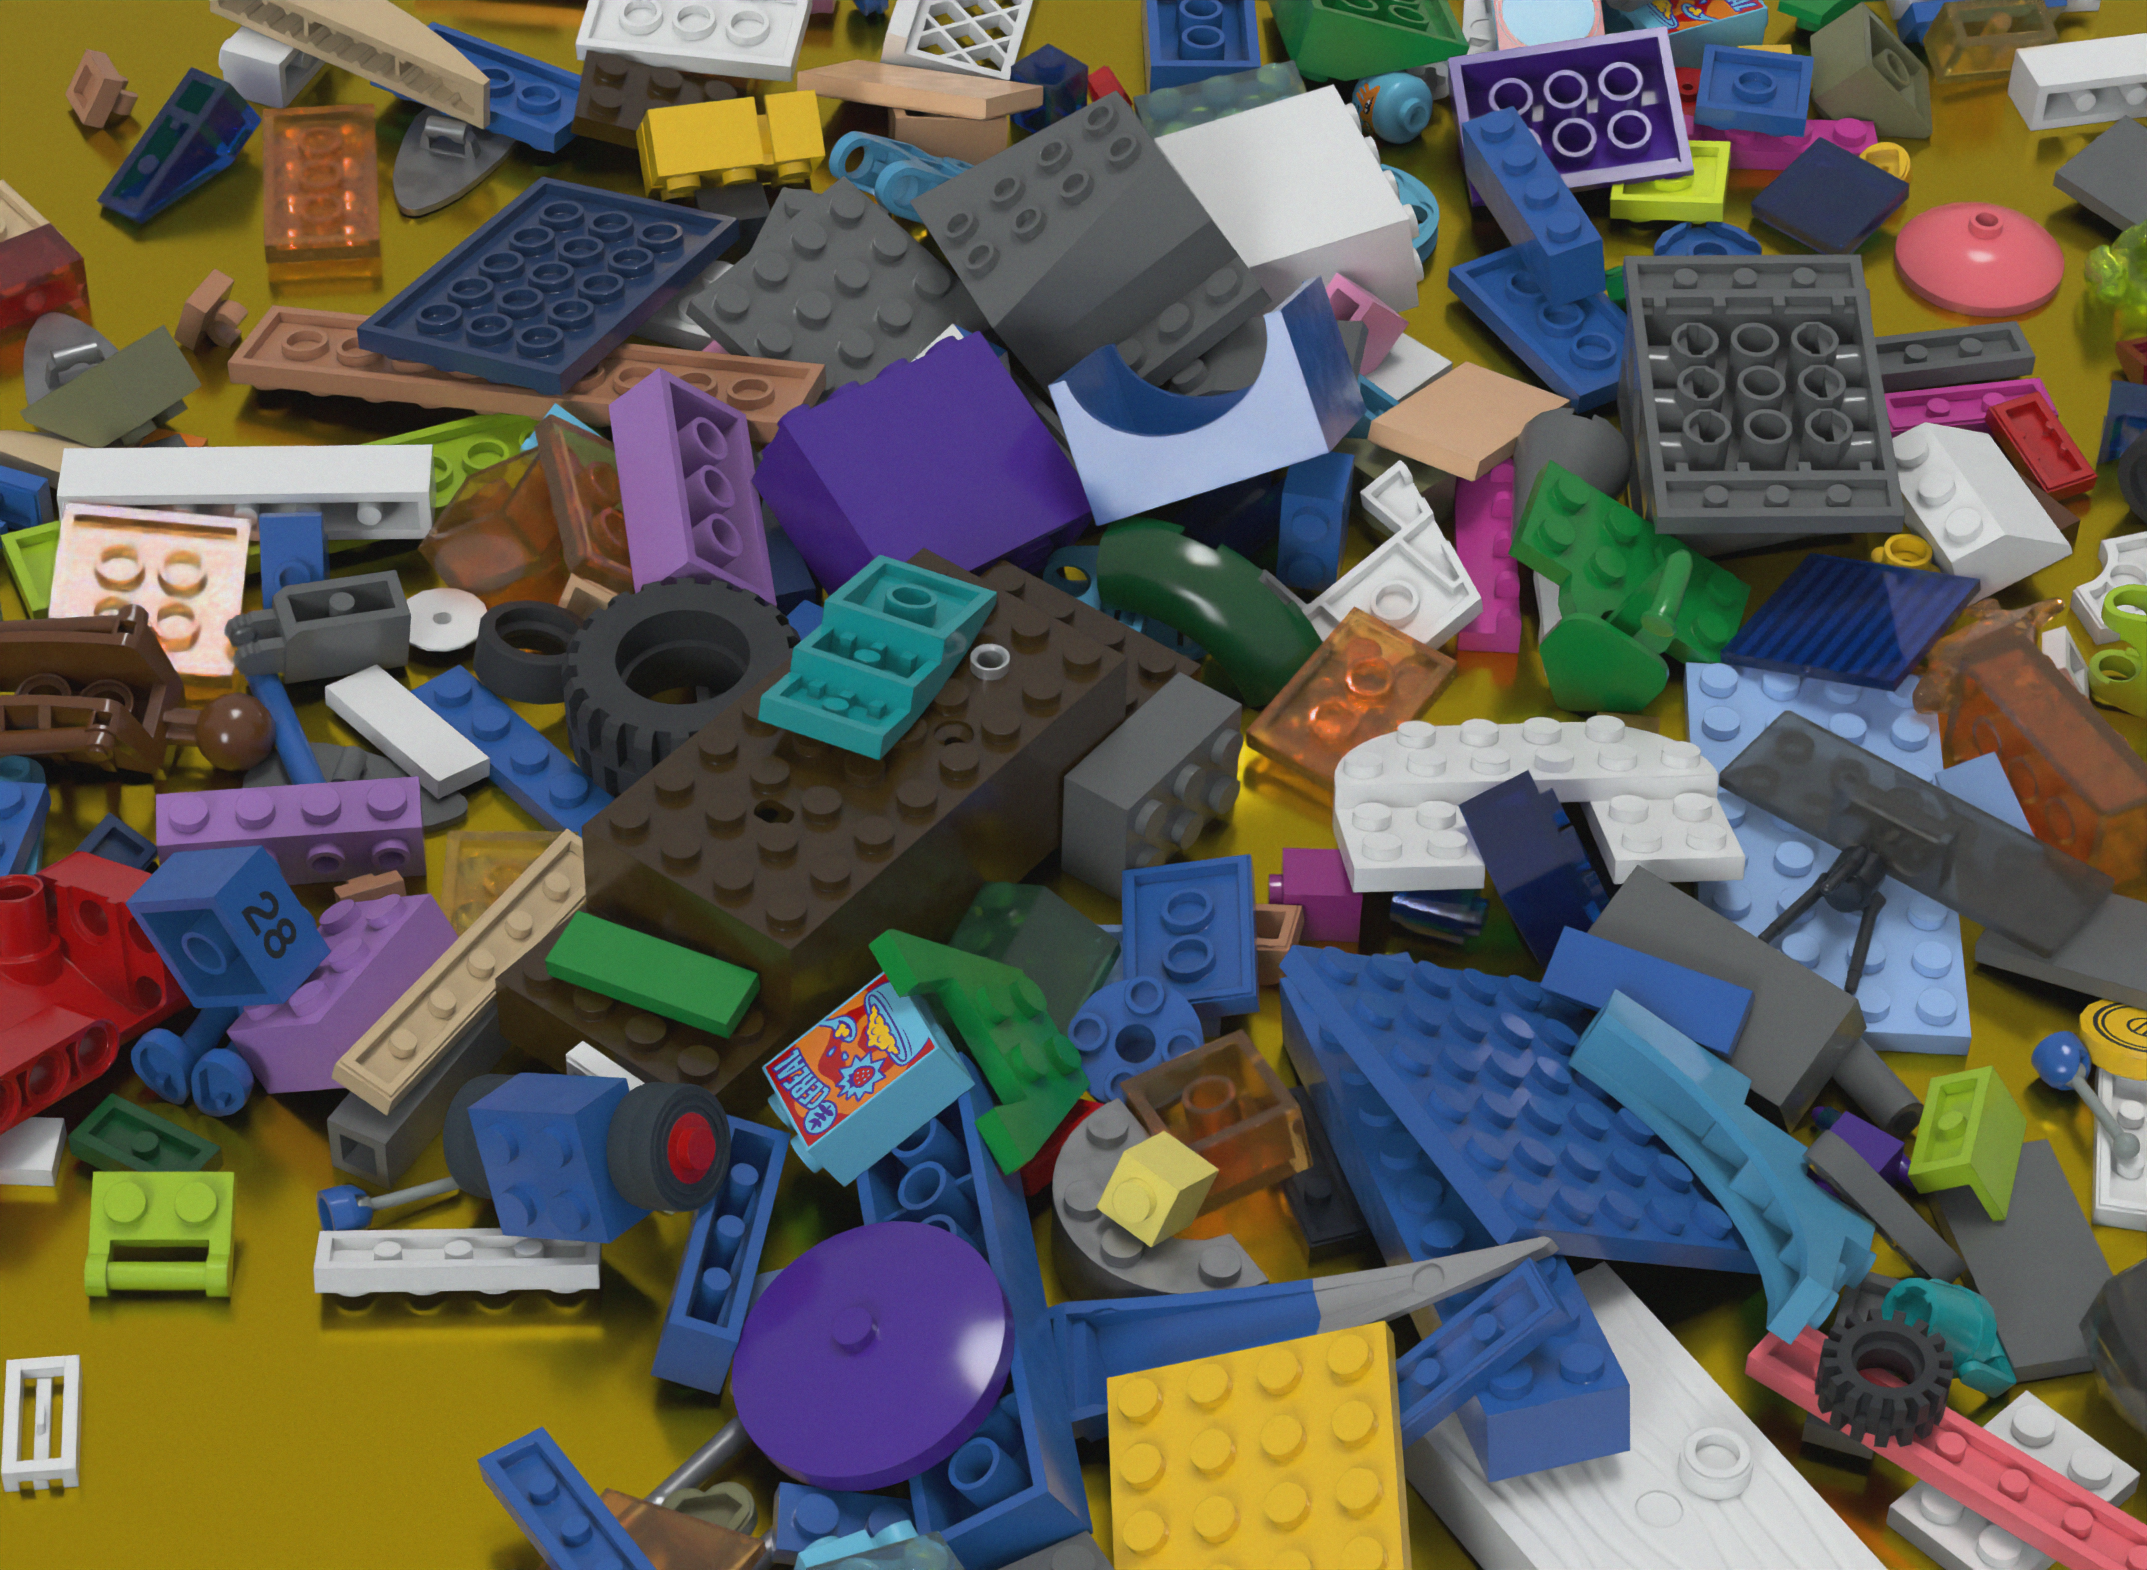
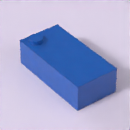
(1197, 40)

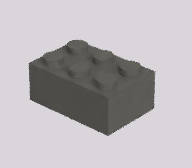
(1151, 784)

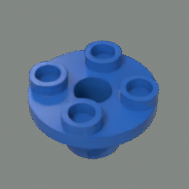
(1130, 1031)

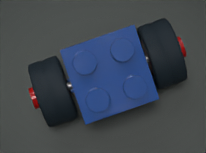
(584, 1151)

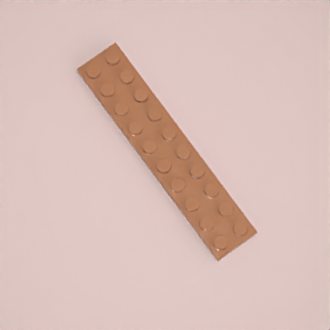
(322, 356)

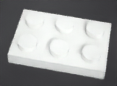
(1966, 1540)

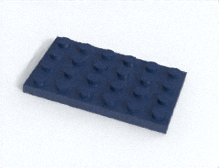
(549, 285)

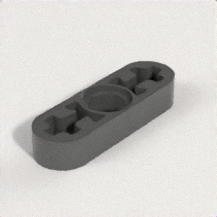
(1876, 1200)

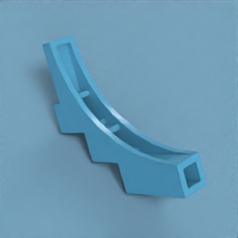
(1695, 1103)

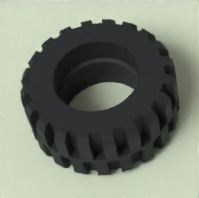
(656, 644)

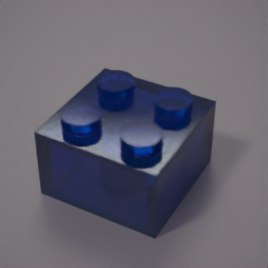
(1535, 862)

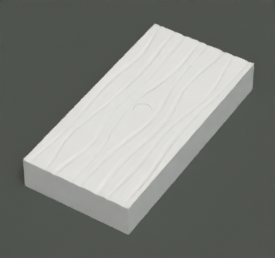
(1632, 1504)

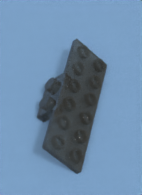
(1919, 833)

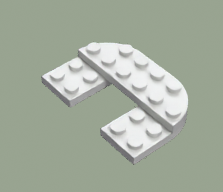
(1640, 793)

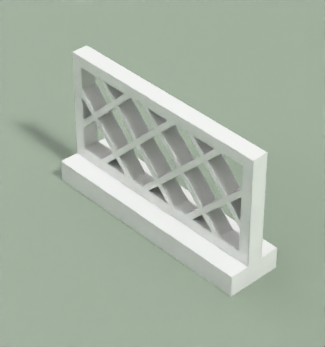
(915, 28)

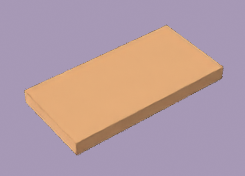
(921, 89)
(1463, 420)

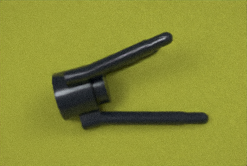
(1847, 887)

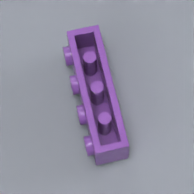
(308, 828)

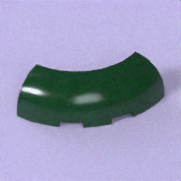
(1208, 597)

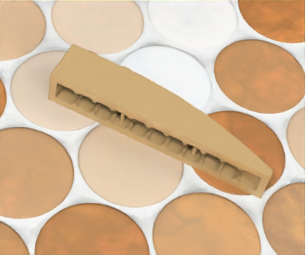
(374, 43)

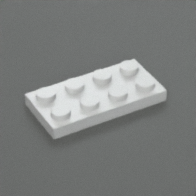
(700, 35)

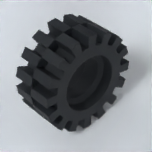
(1880, 1408)

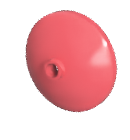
(1979, 259)

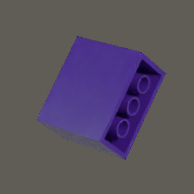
(921, 460)

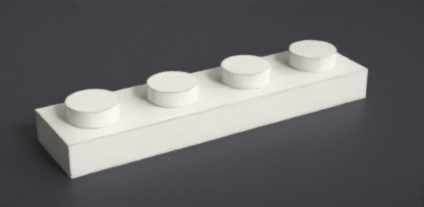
(451, 1261)

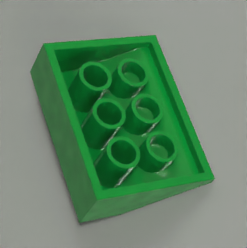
(1366, 36)

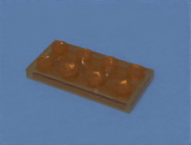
(320, 184)

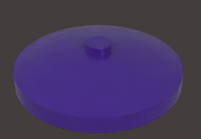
(873, 1356)

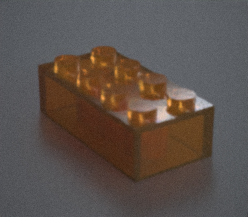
(2059, 754)

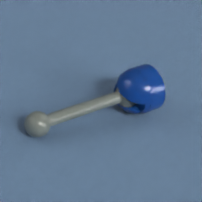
(2065, 1065)
(352, 1209)

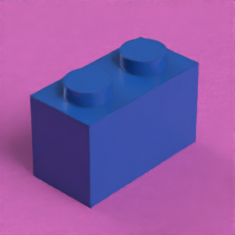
(1315, 521)

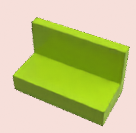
(1970, 1137)

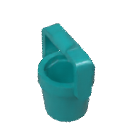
(1965, 1324)

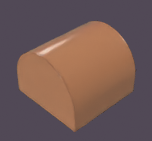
(1276, 933)

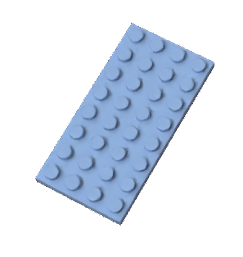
(1915, 963)

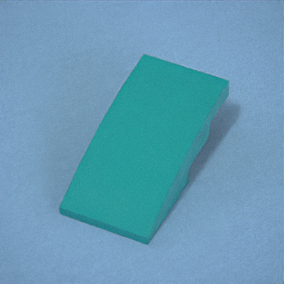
(877, 656)

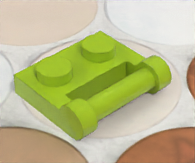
(161, 1212)

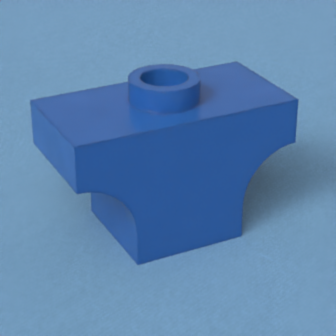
(292, 551)

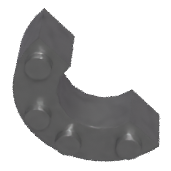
(1104, 1259)

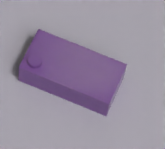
(688, 488)

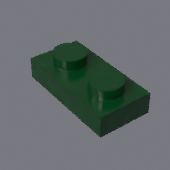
(132, 1139)

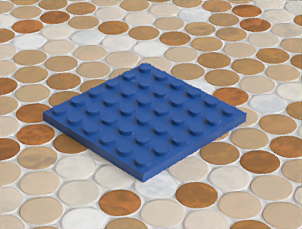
(1505, 1118)

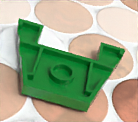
(1008, 1033)

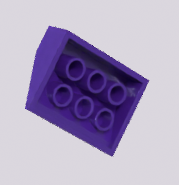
(1594, 104)

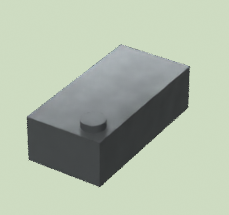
(1798, 1020)

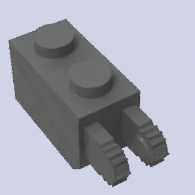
(325, 629)

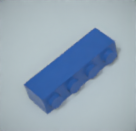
(1534, 207)
(721, 1262)

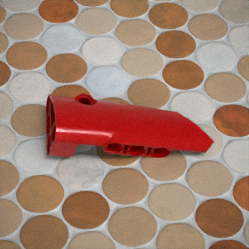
(73, 980)

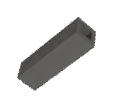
(385, 1146)

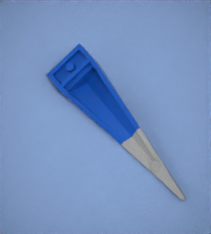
(1156, 1331)

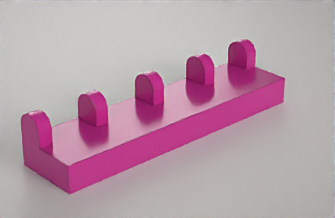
(1482, 543)

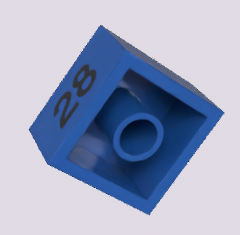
(229, 927)

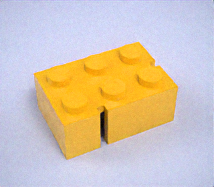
(730, 145)

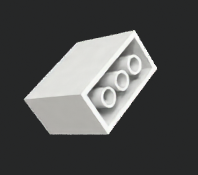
(1303, 197)

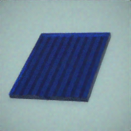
(1851, 621)

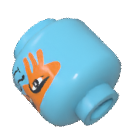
(1393, 105)

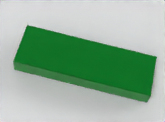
(653, 974)

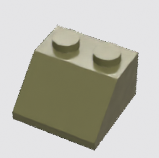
(1869, 76)
(120, 394)

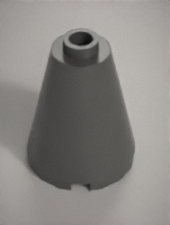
(1579, 445)

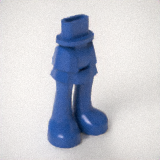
(192, 1063)

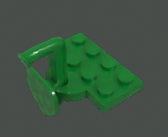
(1619, 596)

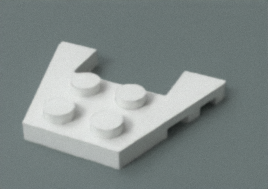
(1406, 582)

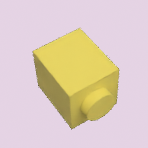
(1157, 1188)

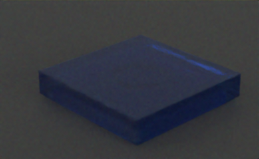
(1830, 199)

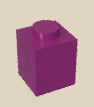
(1322, 888)

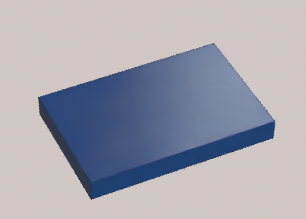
(1195, 932)

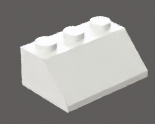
(1973, 507)

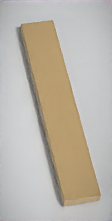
(462, 981)

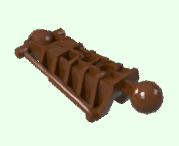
(113, 699)

